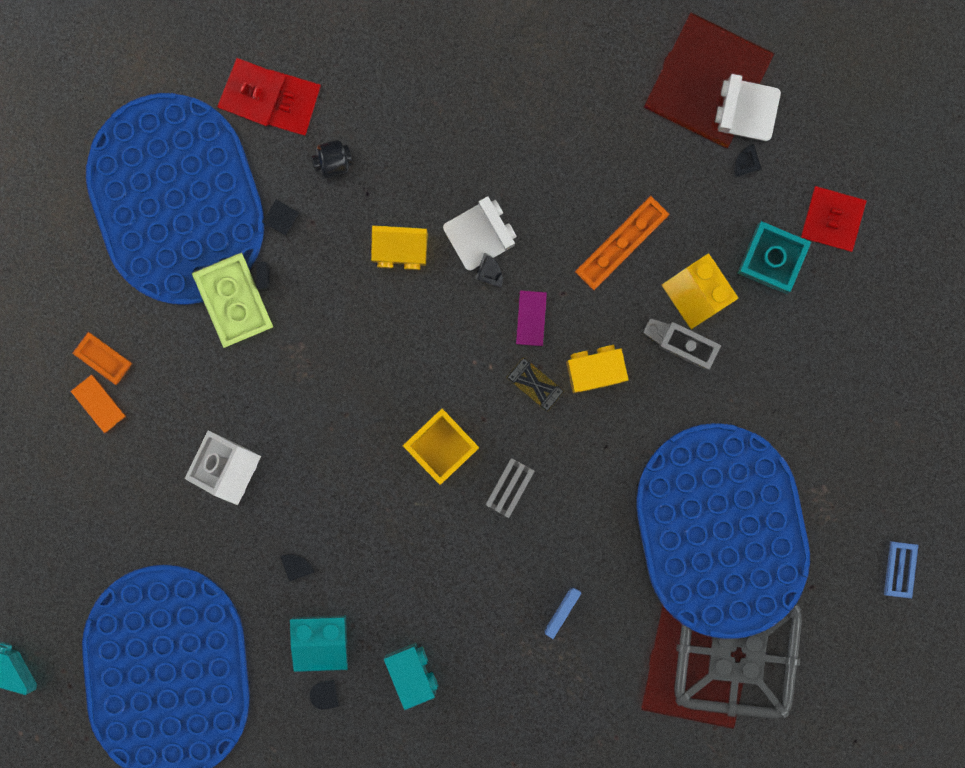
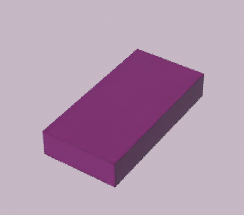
(531, 318)

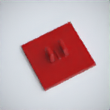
(251, 92)
(295, 105)
(833, 219)

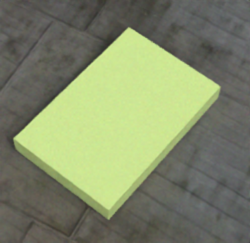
(232, 300)

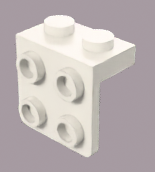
(747, 109)
(479, 232)

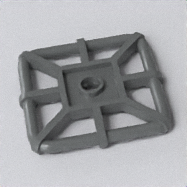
(748, 670)

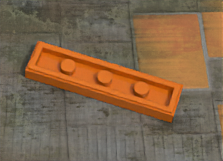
(622, 243)

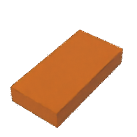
(102, 358)
(98, 403)

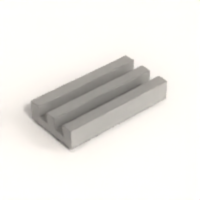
(498, 508)

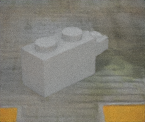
(683, 343)

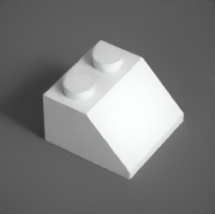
(222, 467)

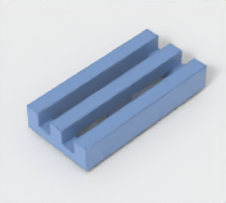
(890, 570)
(562, 612)

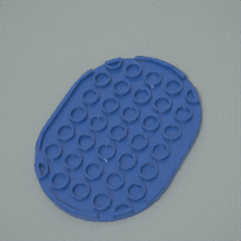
(172, 194)
(722, 531)
(165, 670)

